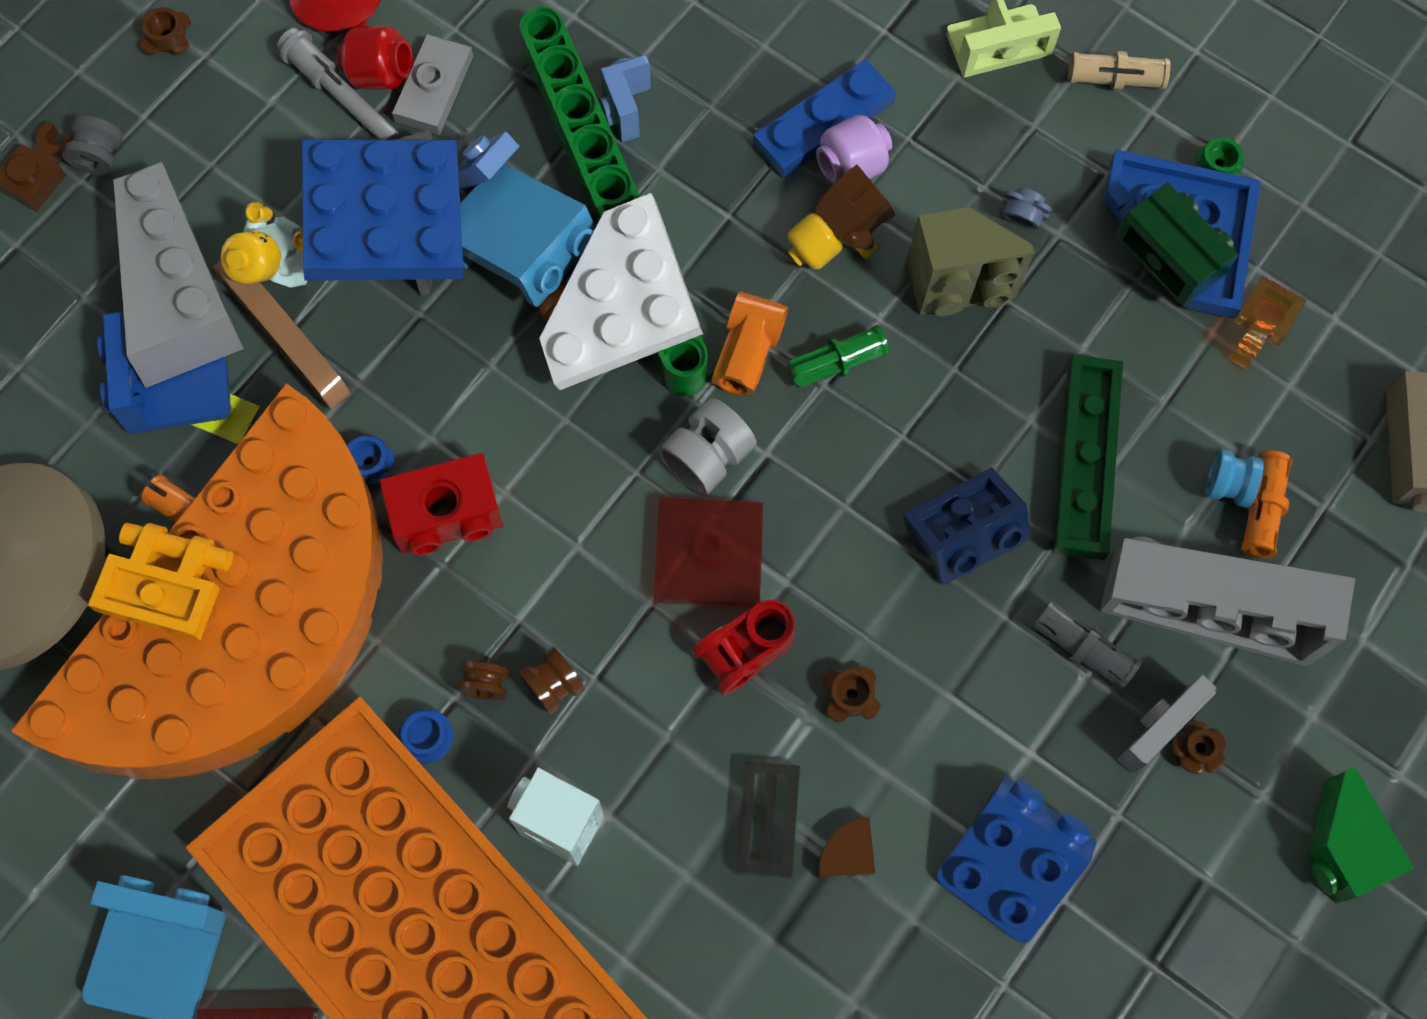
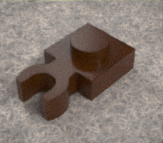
(34, 173)

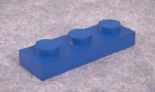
(797, 133)

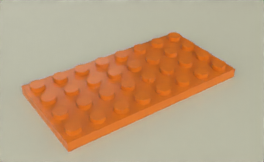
(392, 893)

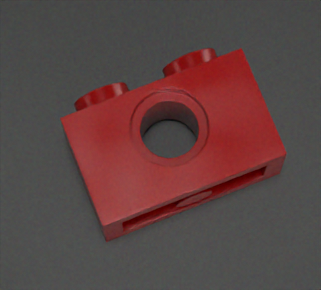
(415, 493)

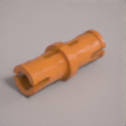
(1268, 506)

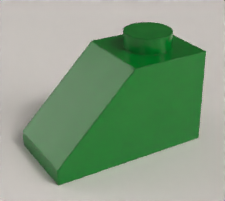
(1352, 841)

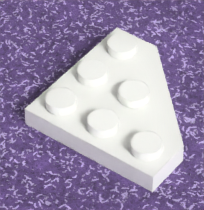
(620, 298)

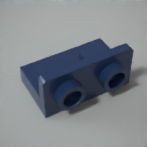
(969, 525)

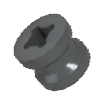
(92, 145)

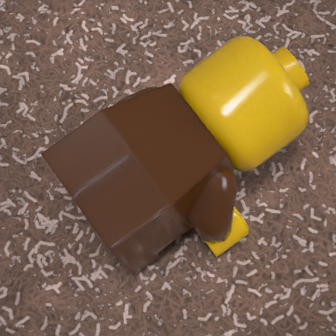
(845, 217)

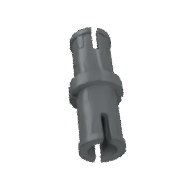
(1087, 645)

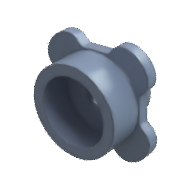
(1025, 208)

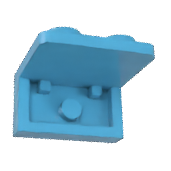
(152, 950)

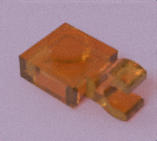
(1267, 316)

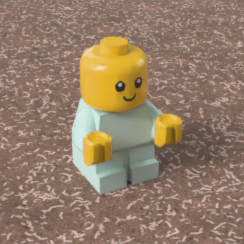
(265, 250)

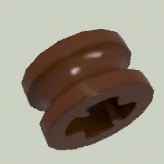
(483, 680)

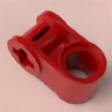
(744, 647)

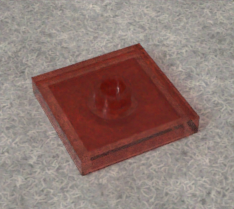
(708, 552)

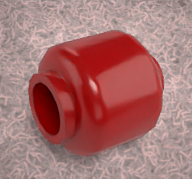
(375, 57)

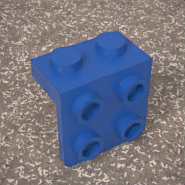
(178, 401)
(1017, 859)

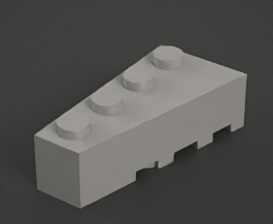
(168, 291)
(1229, 599)

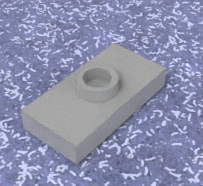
(433, 84)
(1164, 722)

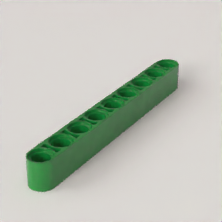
(589, 136)

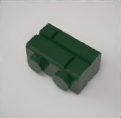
(1177, 243)

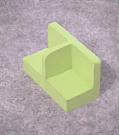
(1002, 38)

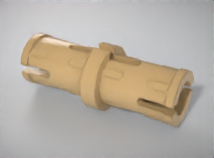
(1150, 71)

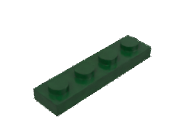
(1088, 457)

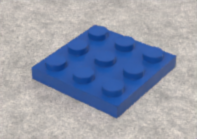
(381, 210)

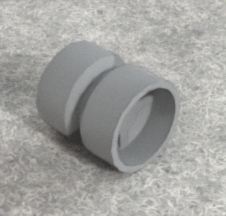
(713, 441)

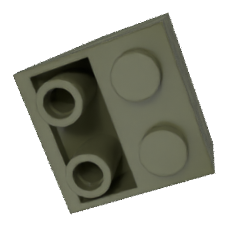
(965, 262)

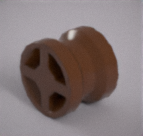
(551, 680)

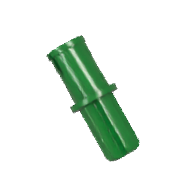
(838, 357)

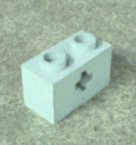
(555, 815)

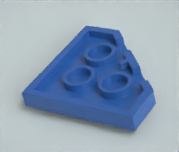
(1222, 200)

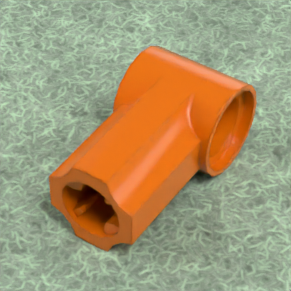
(751, 330)

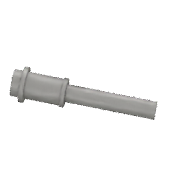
(298, 49)

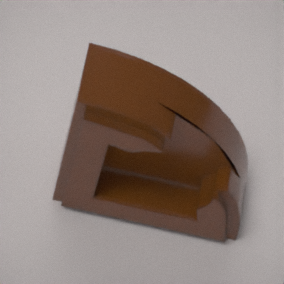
(848, 852)

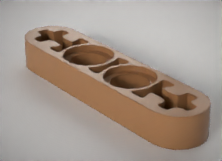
(287, 339)

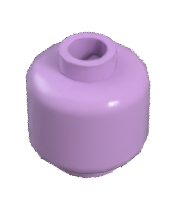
(851, 144)

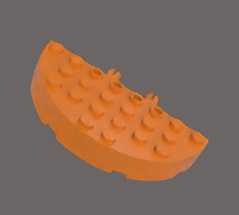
(277, 633)

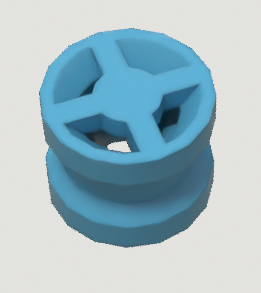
(1234, 478)

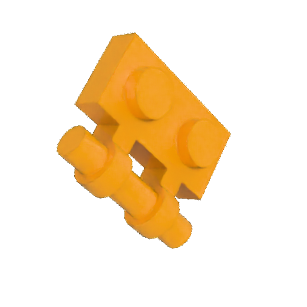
(158, 596)

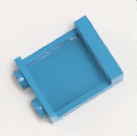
(524, 232)

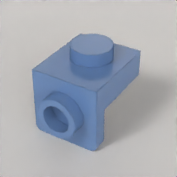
(618, 85)
(484, 159)

